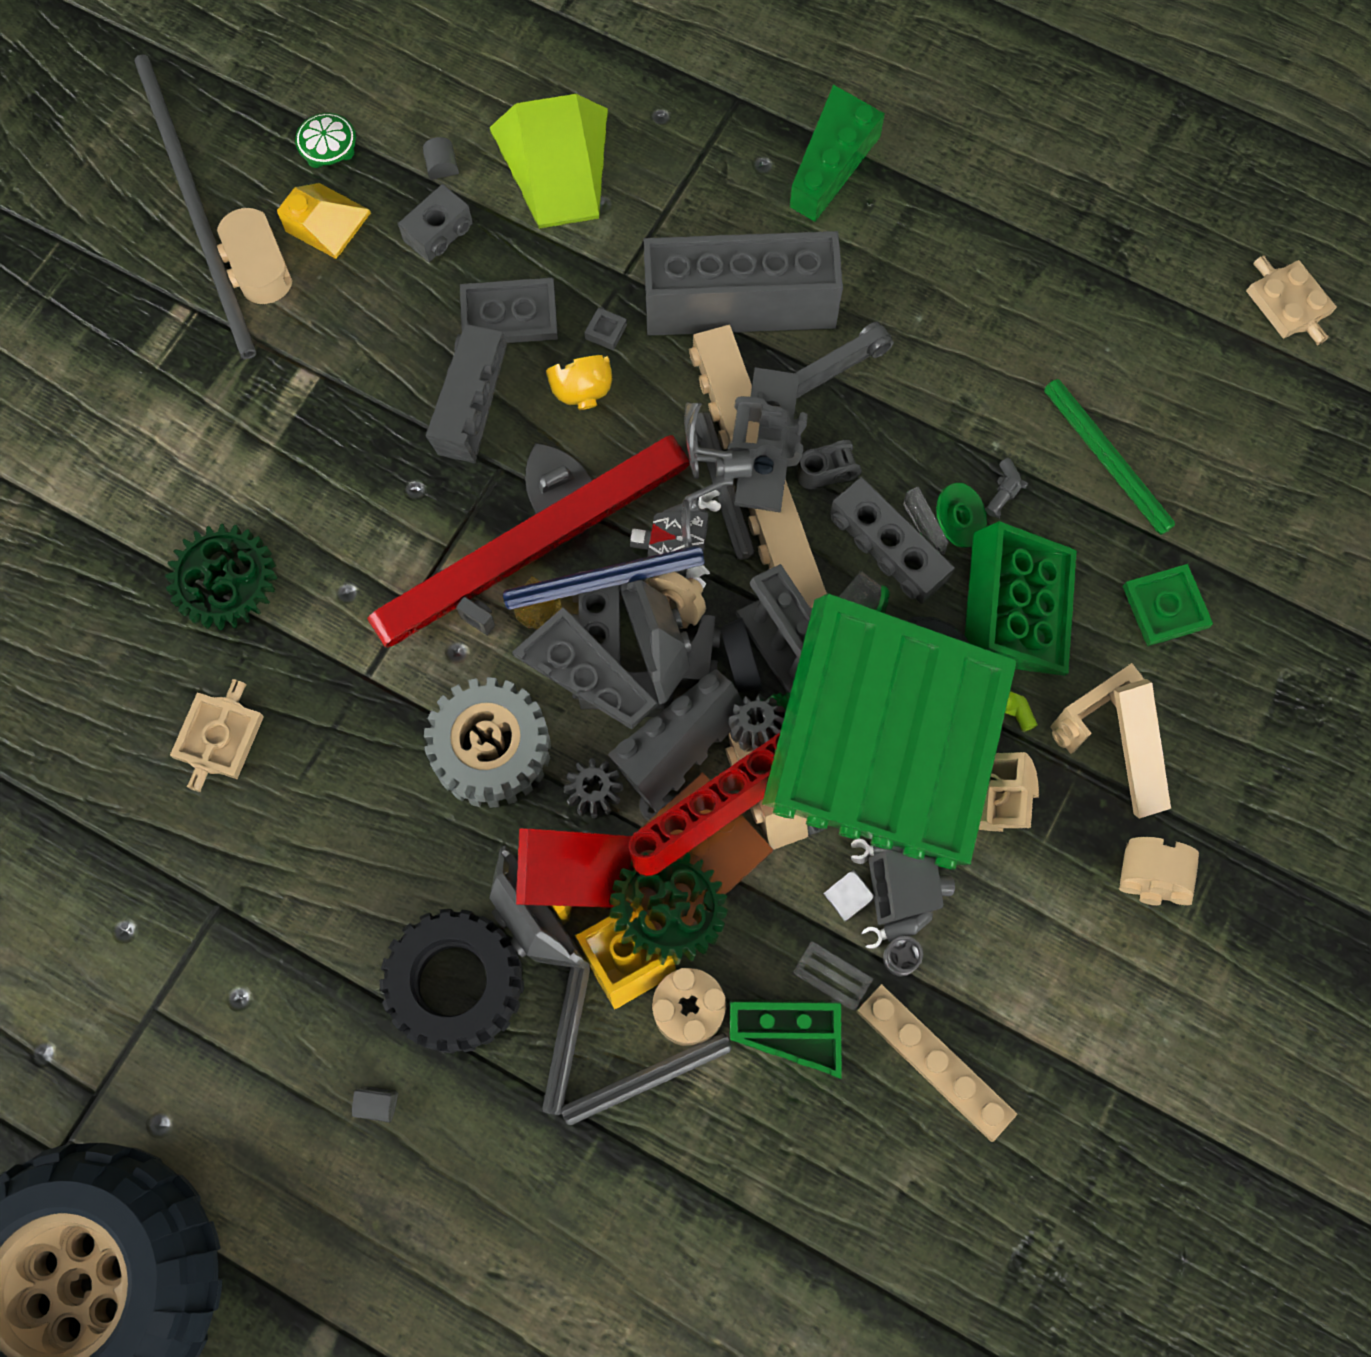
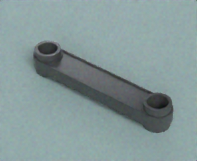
(872, 341)

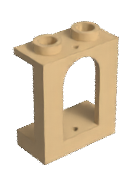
(1069, 729)

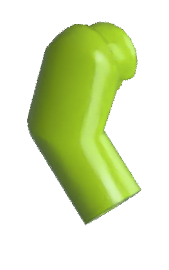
(1019, 707)

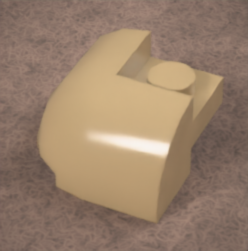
(1010, 793)

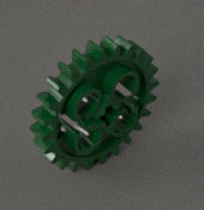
(196, 564)
(675, 936)

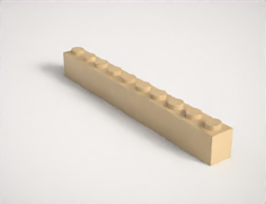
(779, 533)

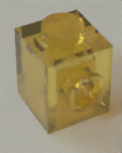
(539, 613)

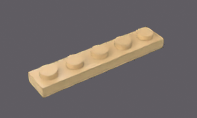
(937, 1063)

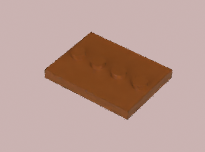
(729, 852)

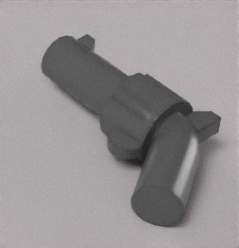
(1007, 488)

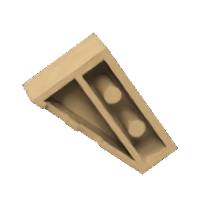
(776, 829)

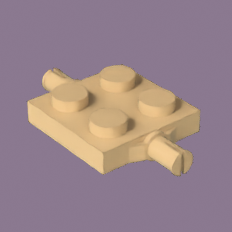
(1291, 299)
(217, 735)

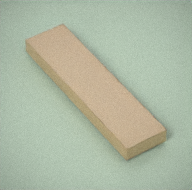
(1142, 748)

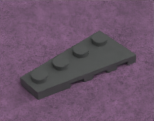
(581, 665)

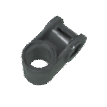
(833, 462)

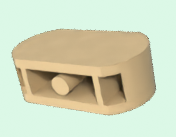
(253, 256)

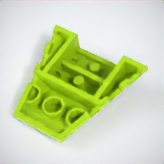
(556, 156)

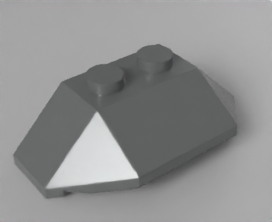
(657, 636)
(534, 927)

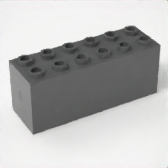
(742, 282)

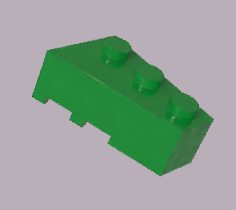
(791, 1029)

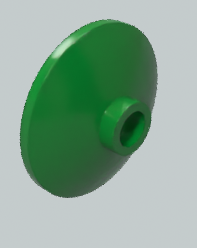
(960, 514)

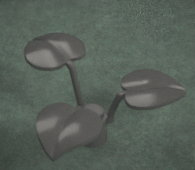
(728, 464)

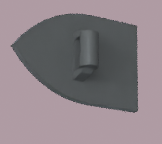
(552, 476)

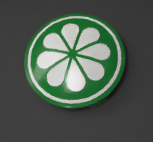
(325, 139)

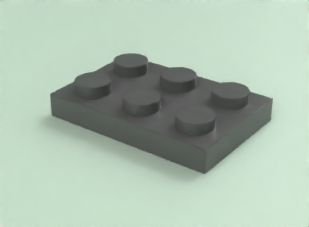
(516, 307)

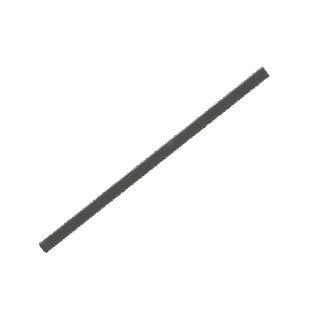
(195, 208)

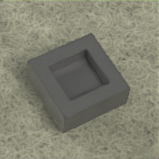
(605, 329)
(477, 615)

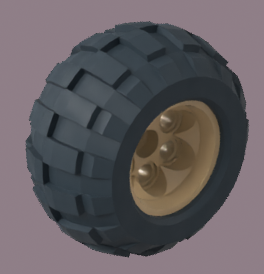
(134, 1214)

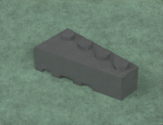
(467, 393)
(677, 738)

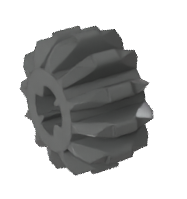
(756, 722)
(589, 777)

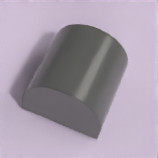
(440, 158)
(374, 1103)

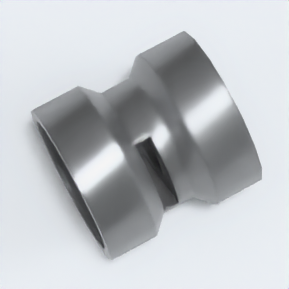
(908, 953)

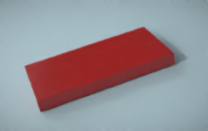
(569, 867)

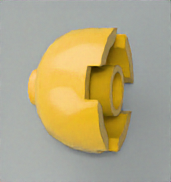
(581, 381)

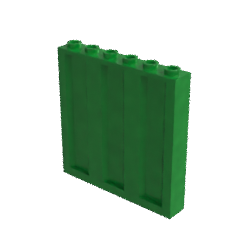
(890, 733)

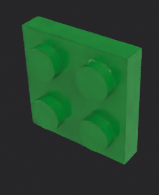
(1167, 605)

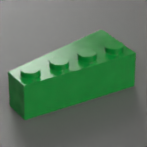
(837, 147)

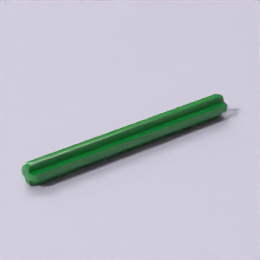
(1109, 457)

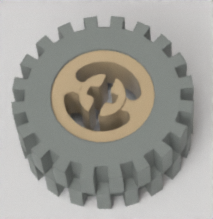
(464, 770)

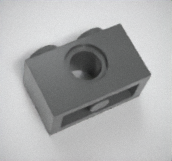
(441, 208)

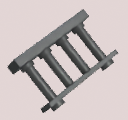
(777, 622)

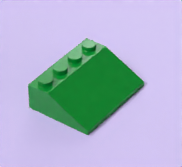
(1021, 598)

